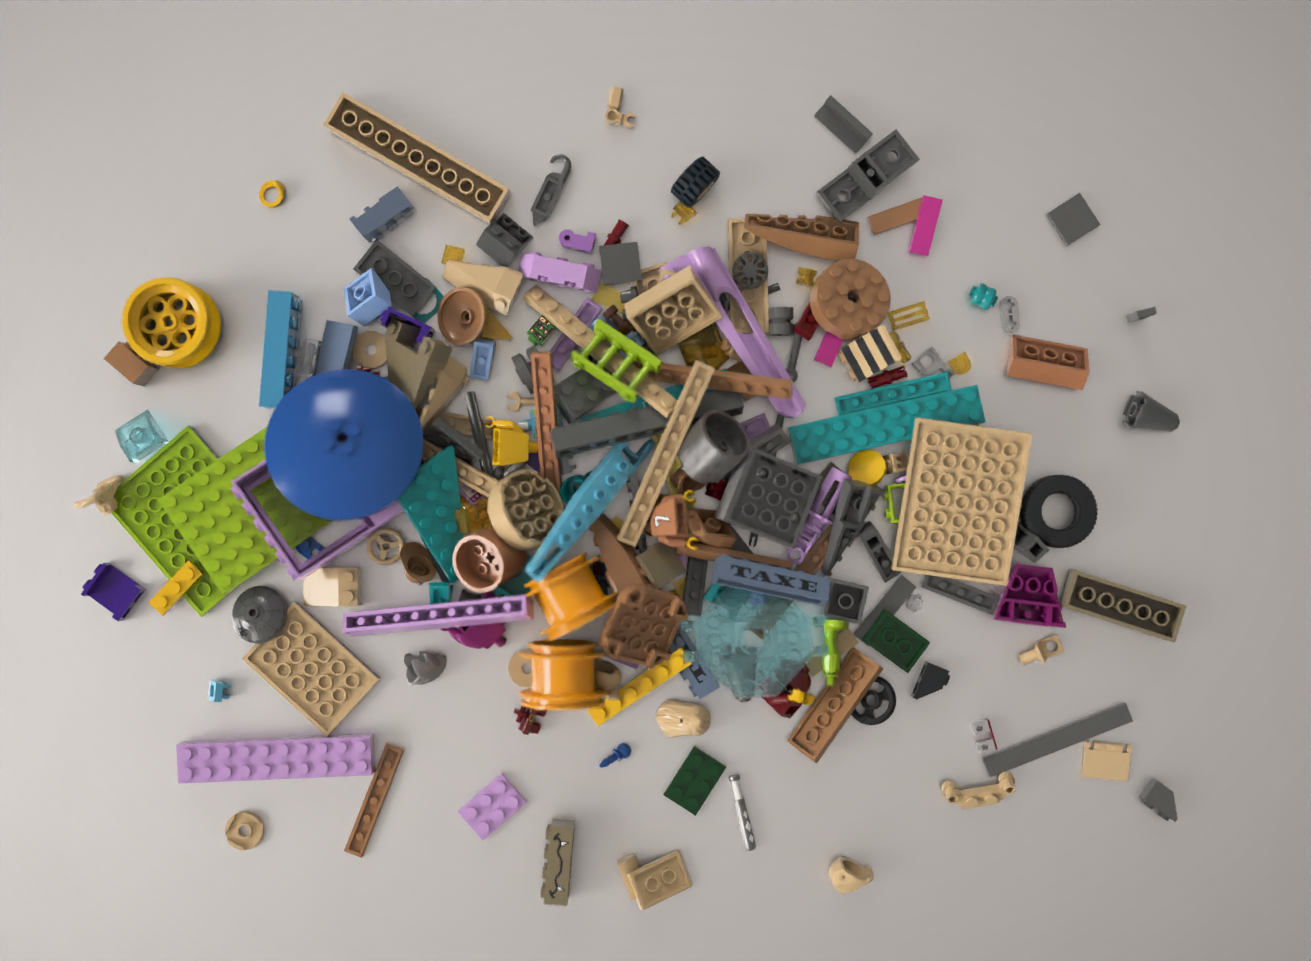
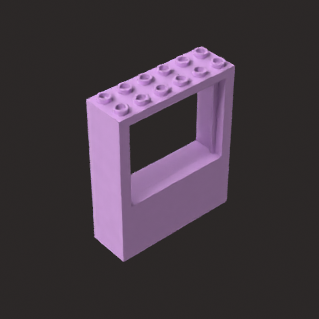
(242, 489)

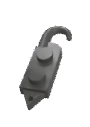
(550, 191)

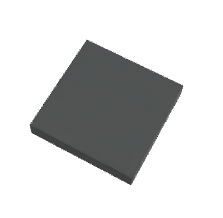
(1073, 219)
(620, 263)

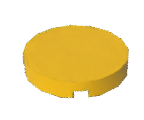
(867, 467)

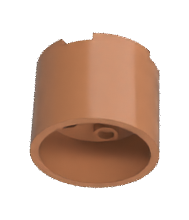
(486, 561)

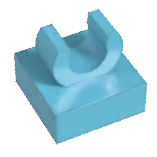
(216, 691)

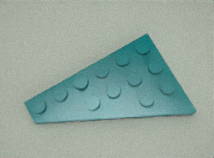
(431, 507)

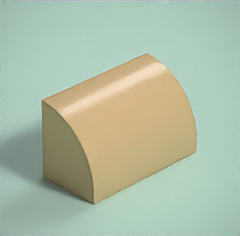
(625, 866)

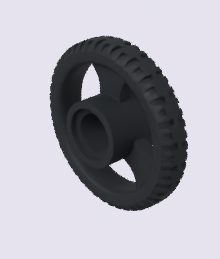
(886, 694)

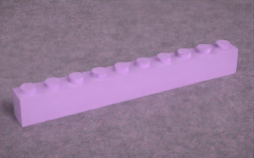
(438, 616)

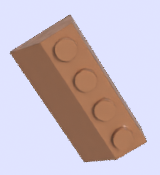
(1048, 362)

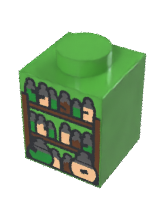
(541, 331)

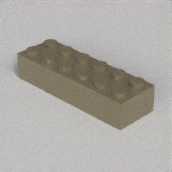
(1122, 605)

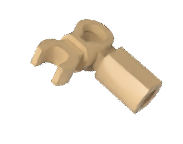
(613, 116)

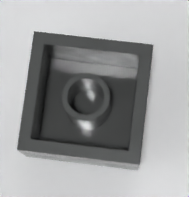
(845, 601)

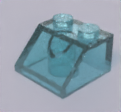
(140, 437)

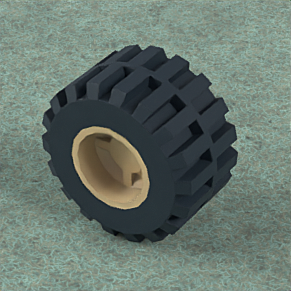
(695, 181)

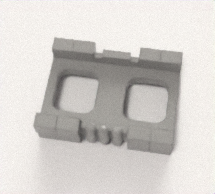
(938, 364)

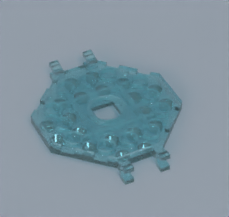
(759, 669)

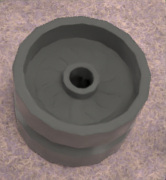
(524, 368)

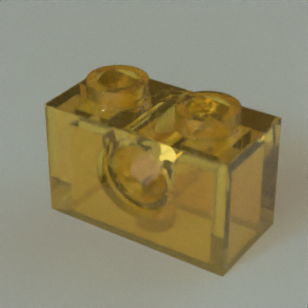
(466, 516)

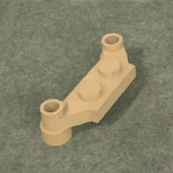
(980, 795)

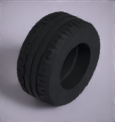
(1084, 505)

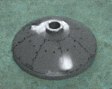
(269, 616)

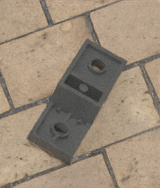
(867, 175)

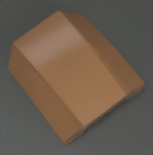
(710, 529)

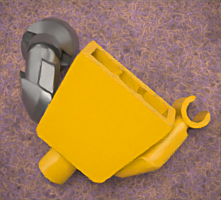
(510, 447)

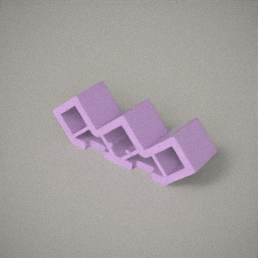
(560, 272)

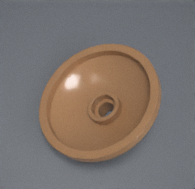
(455, 312)

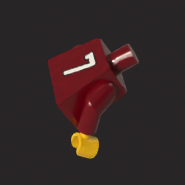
(787, 704)

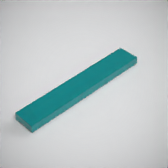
(893, 393)

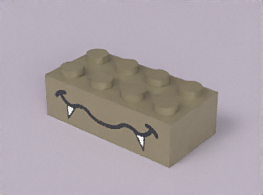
(559, 862)

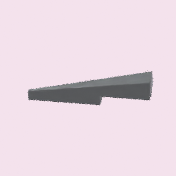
(853, 506)

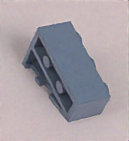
(382, 215)

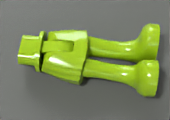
(832, 661)

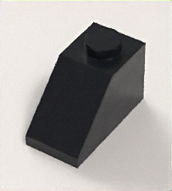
(930, 680)

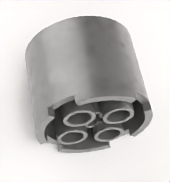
(713, 447)

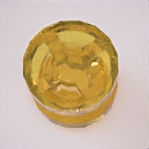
(806, 277)

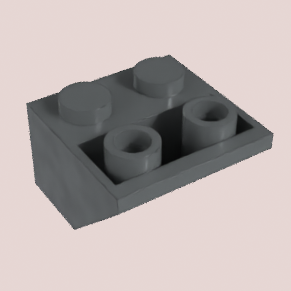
(504, 240)

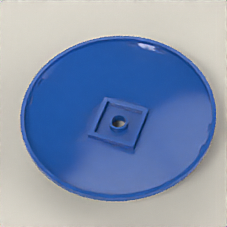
(351, 476)

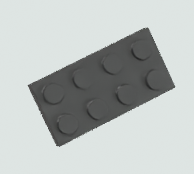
(403, 282)

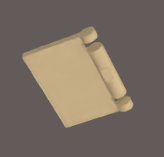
(1106, 761)

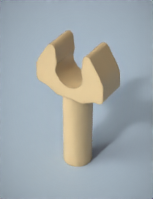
(520, 401)

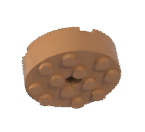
(863, 286)

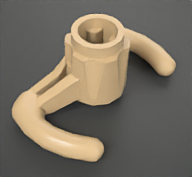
(103, 496)

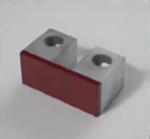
(984, 728)

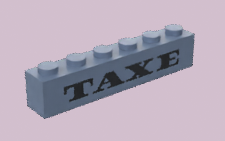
(771, 580)
(699, 677)

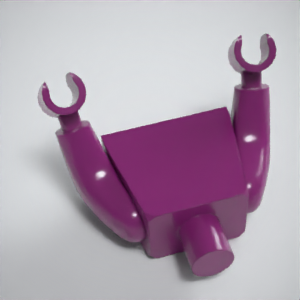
(479, 635)

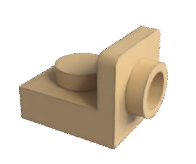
(896, 462)

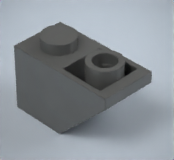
(1159, 797)

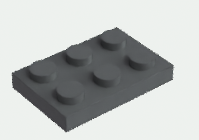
(443, 435)

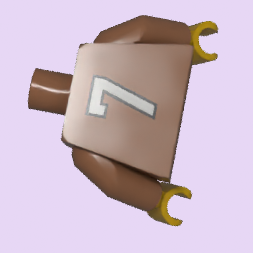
(669, 520)

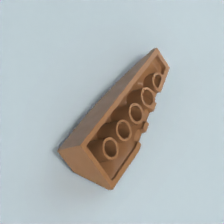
(816, 237)
(617, 556)

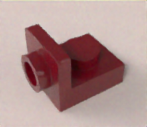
(716, 490)

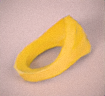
(269, 184)

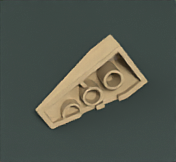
(494, 284)
(448, 385)

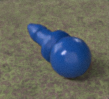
(622, 751)

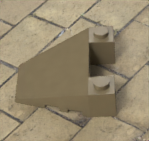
(408, 367)

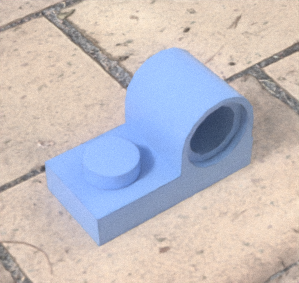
(482, 358)

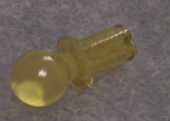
(900, 346)

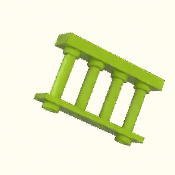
(618, 342)

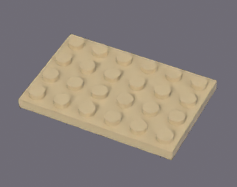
(312, 670)

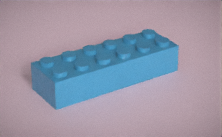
(279, 347)

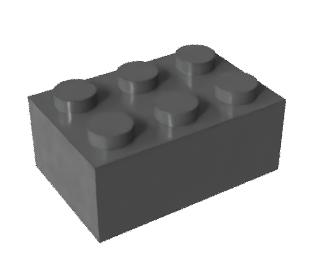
(581, 394)

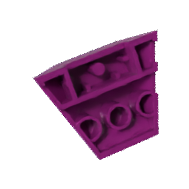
(1031, 598)

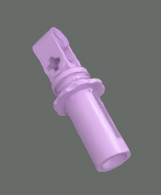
(815, 521)

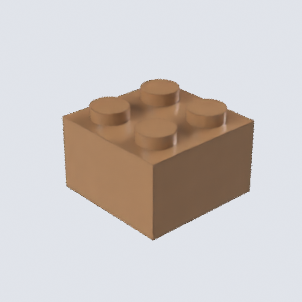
(130, 364)

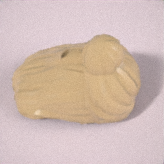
(683, 718)

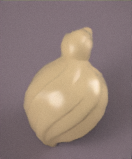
(607, 678)

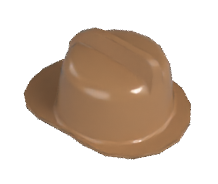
(684, 482)
(417, 563)

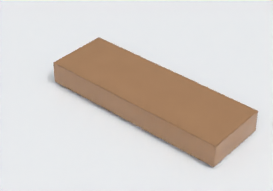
(895, 216)

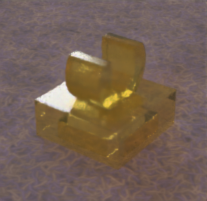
(684, 212)

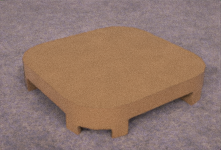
(642, 625)

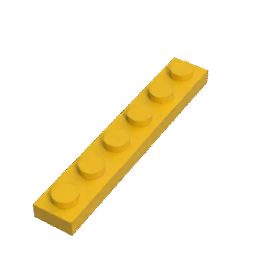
(640, 687)

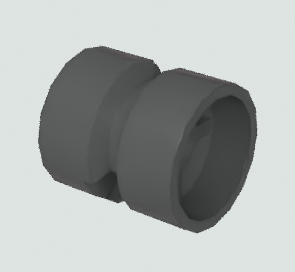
(781, 321)

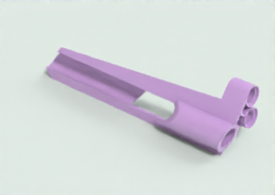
(752, 348)

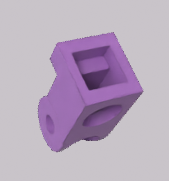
(578, 242)

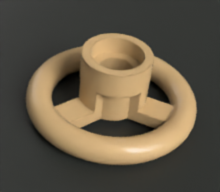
(383, 551)

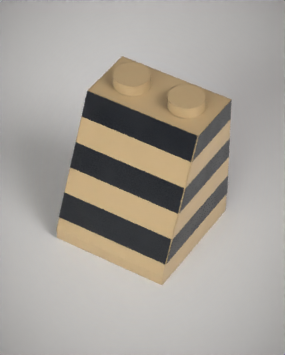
(869, 354)

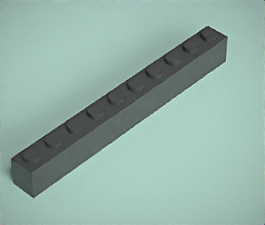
(632, 425)

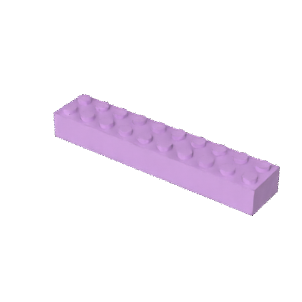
(275, 758)

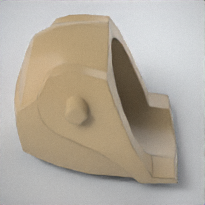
(849, 875)

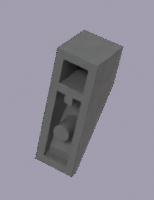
(877, 551)

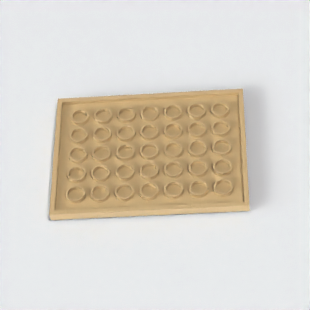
(961, 501)

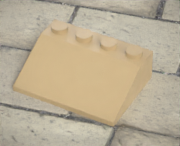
(672, 310)

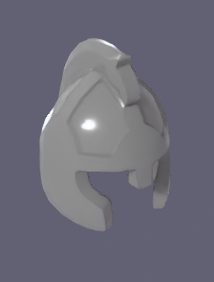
(423, 667)

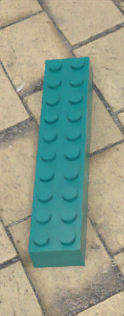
(881, 424)

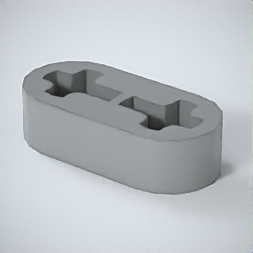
(1014, 313)

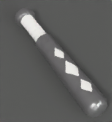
(745, 826)

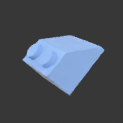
(366, 297)

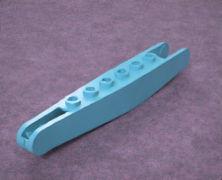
(587, 504)

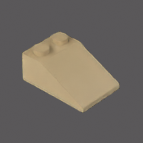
(333, 587)

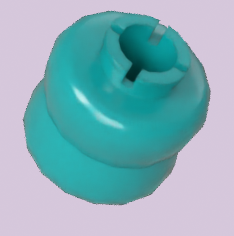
(983, 296)

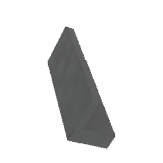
(843, 124)

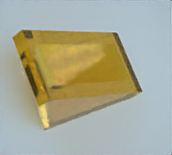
(494, 329)

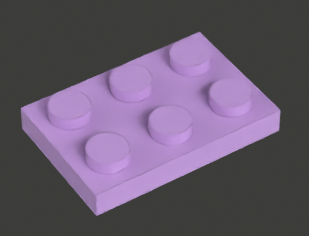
(492, 806)

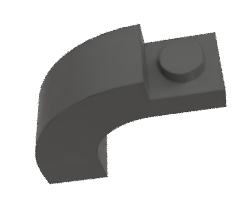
(1029, 544)

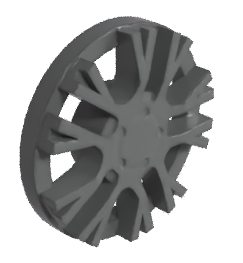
(750, 270)

